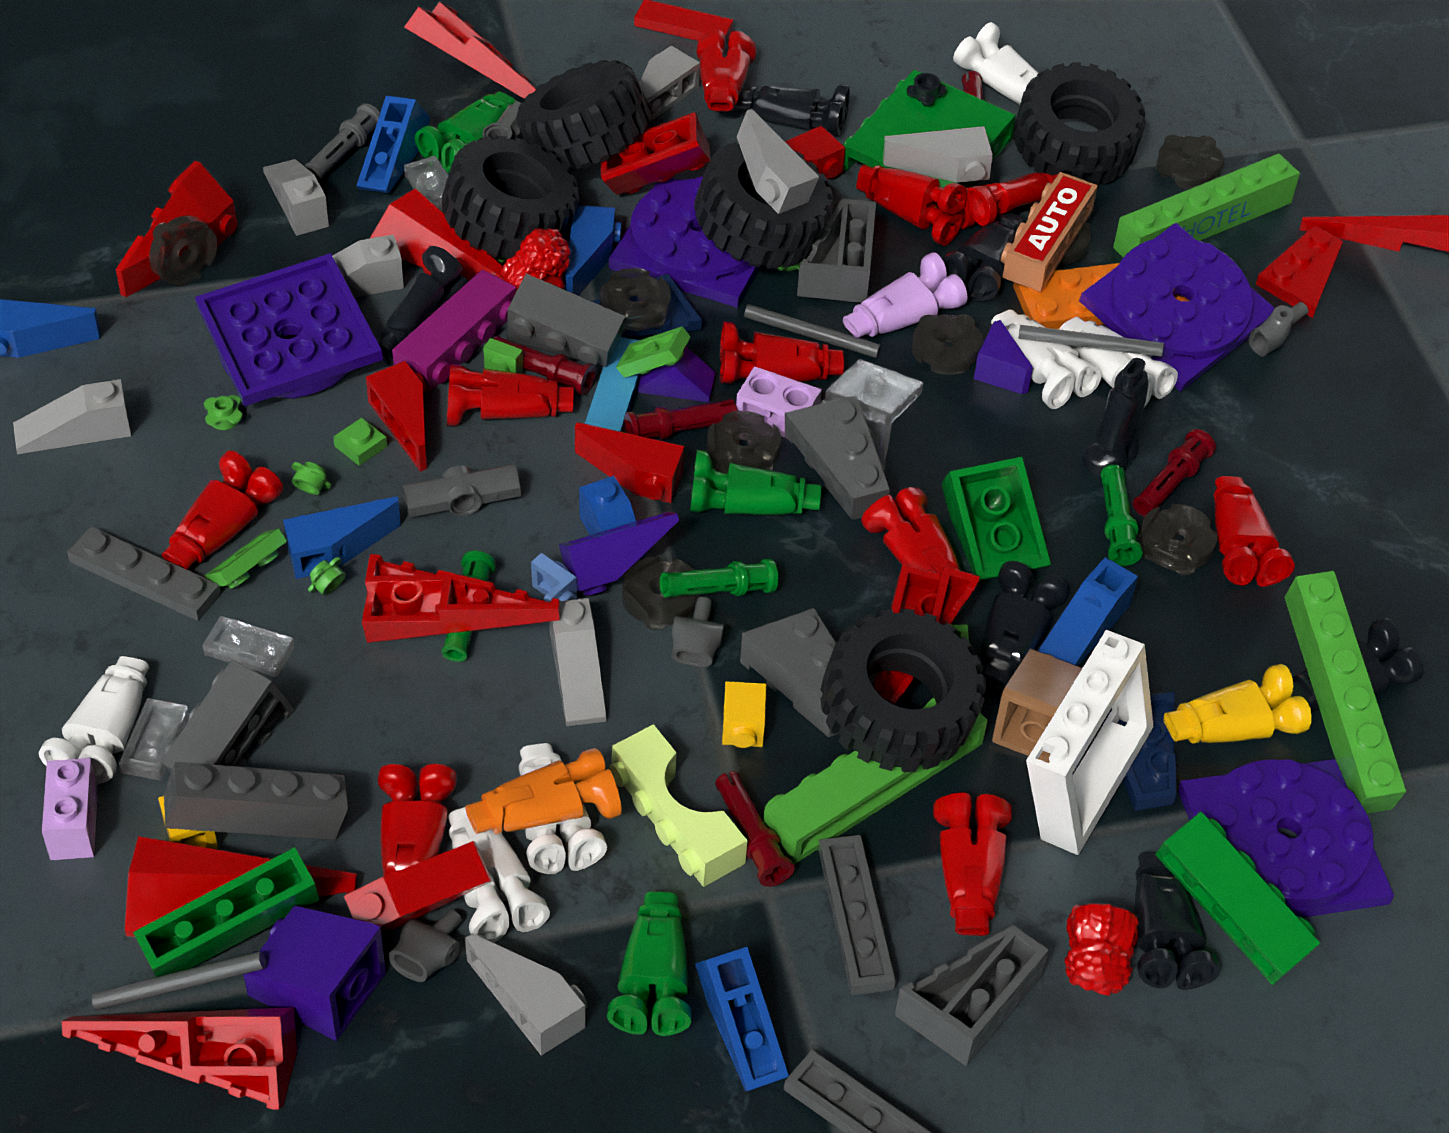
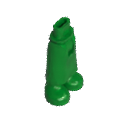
(461, 128)
(750, 490)
(656, 957)

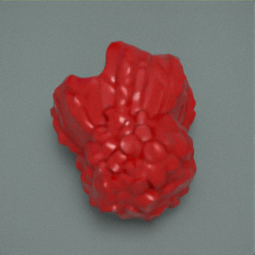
(541, 255)
(1101, 947)

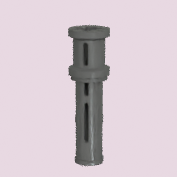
(359, 125)

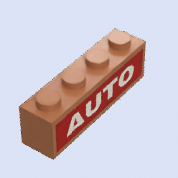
(1049, 231)

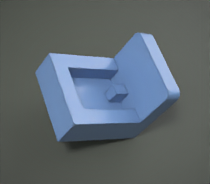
(553, 579)

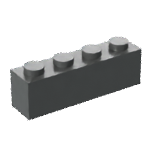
(254, 801)

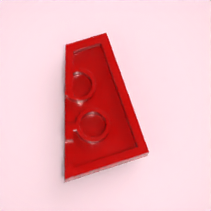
(1302, 269)

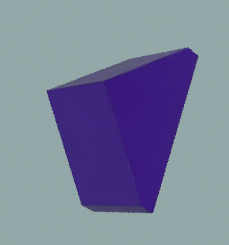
(1002, 361)
(684, 380)

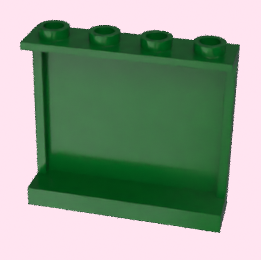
(906, 115)

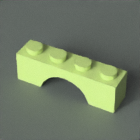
(704, 841)

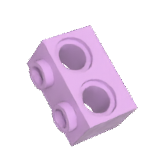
(774, 396)
(70, 809)

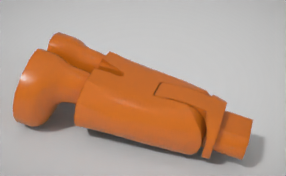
(548, 796)

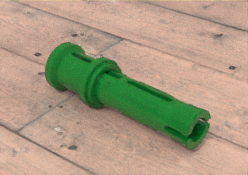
(1120, 526)
(734, 578)
(457, 643)

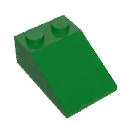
(995, 517)

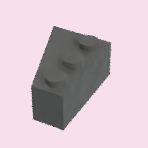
(842, 256)
(563, 322)
(841, 451)
(793, 660)
(229, 719)
(973, 996)

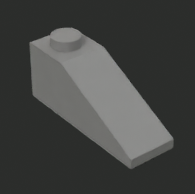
(669, 79)
(943, 154)
(773, 166)
(298, 196)
(371, 266)
(79, 417)
(577, 663)
(530, 993)

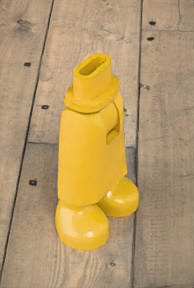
(1242, 711)

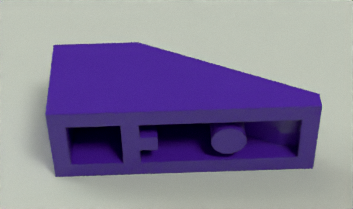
(612, 552)

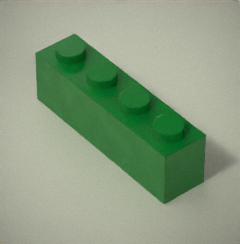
(1238, 897)
(227, 914)

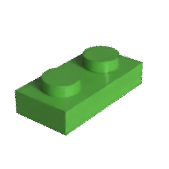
(653, 352)
(258, 551)

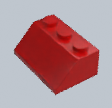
(658, 155)

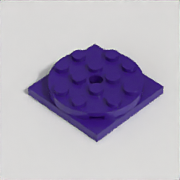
(668, 241)
(301, 301)
(1196, 333)
(1333, 857)

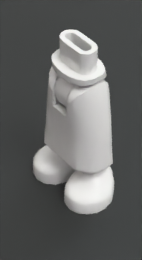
(999, 68)
(1053, 363)
(1161, 375)
(102, 719)
(546, 850)
(508, 884)

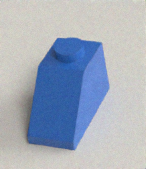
(604, 506)

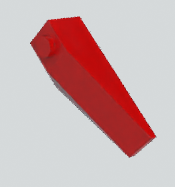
(192, 195)

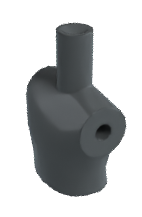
(1276, 328)
(696, 637)
(426, 947)

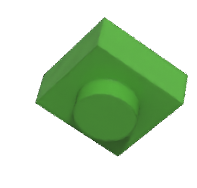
(503, 357)
(360, 441)

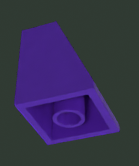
(320, 968)

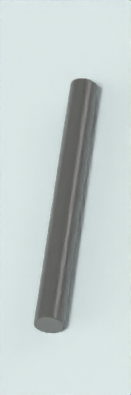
(812, 331)
(1091, 340)
(179, 980)

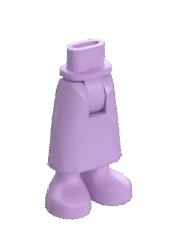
(908, 300)

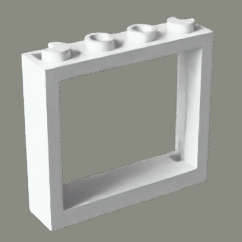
(1073, 803)

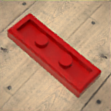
(680, 21)

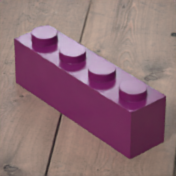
(456, 328)

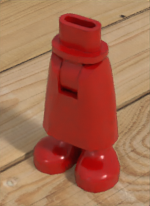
(721, 75)
(911, 198)
(996, 198)
(777, 354)
(504, 395)
(222, 510)
(1247, 536)
(919, 545)
(409, 827)
(972, 867)

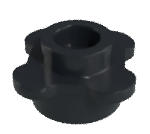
(926, 88)

